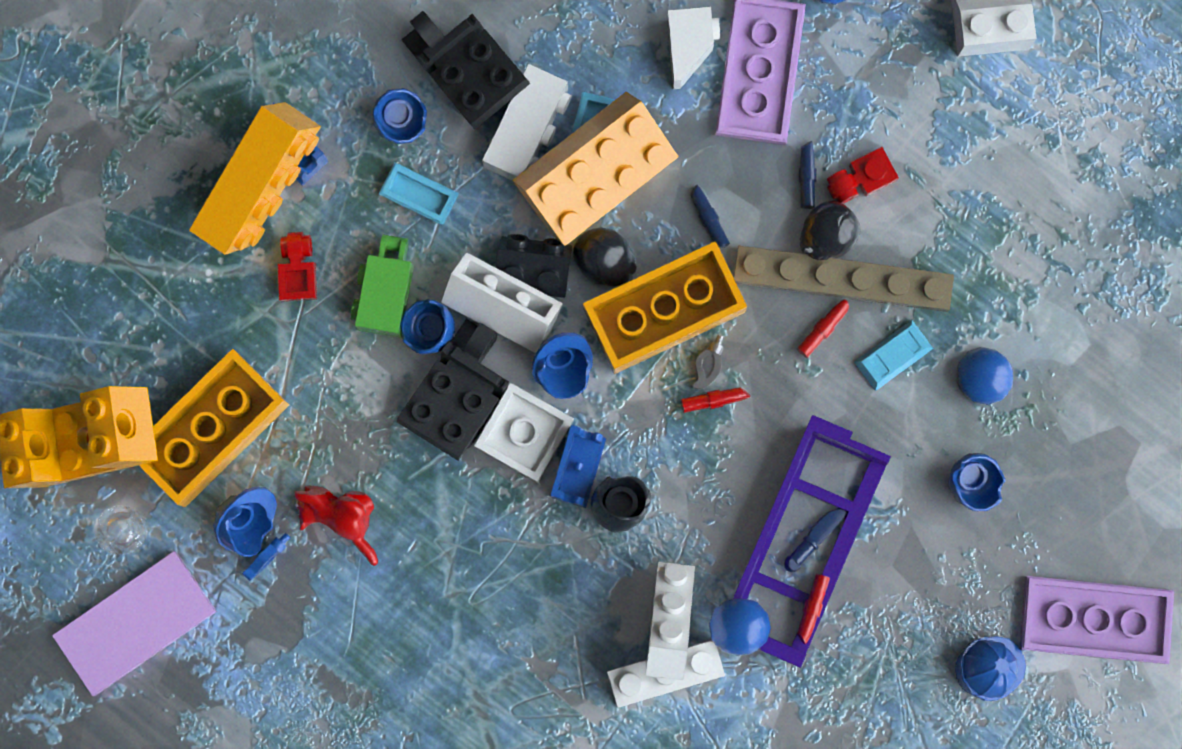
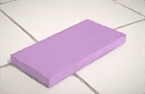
(760, 70)
(1097, 620)
(134, 623)

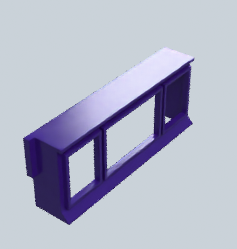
(839, 438)

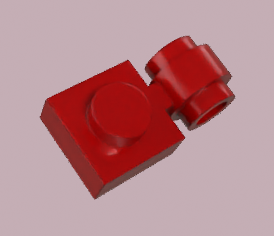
(869, 172)
(298, 278)

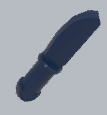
(816, 536)

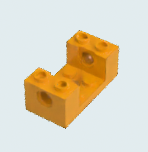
(51, 444)

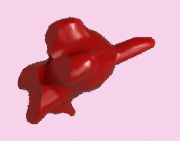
(344, 515)

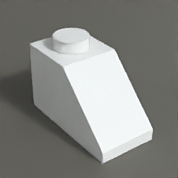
(690, 41)

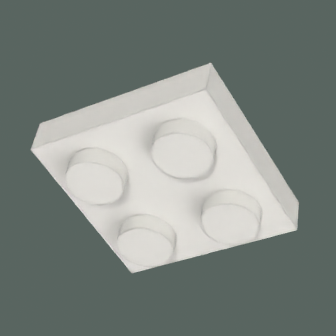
(524, 432)

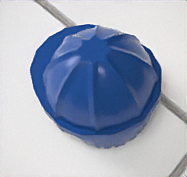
(563, 365)
(245, 520)
(990, 668)

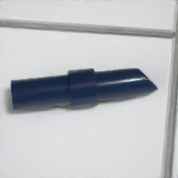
(807, 176)
(709, 217)

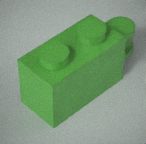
(384, 289)

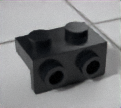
(536, 262)

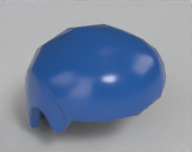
(399, 116)
(427, 326)
(985, 375)
(977, 482)
(739, 626)

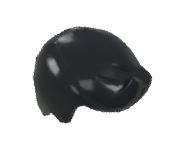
(829, 231)
(604, 257)
(620, 503)

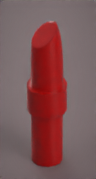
(823, 328)
(714, 399)
(812, 607)

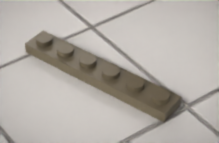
(844, 278)

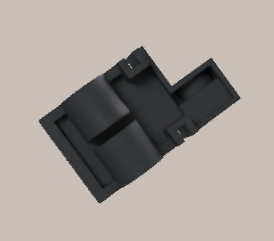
(466, 66)
(456, 393)

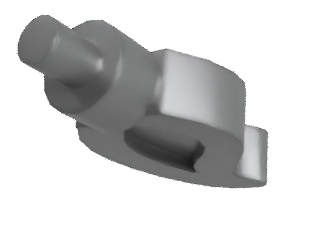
(709, 364)

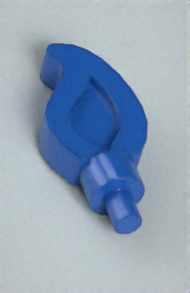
(266, 557)

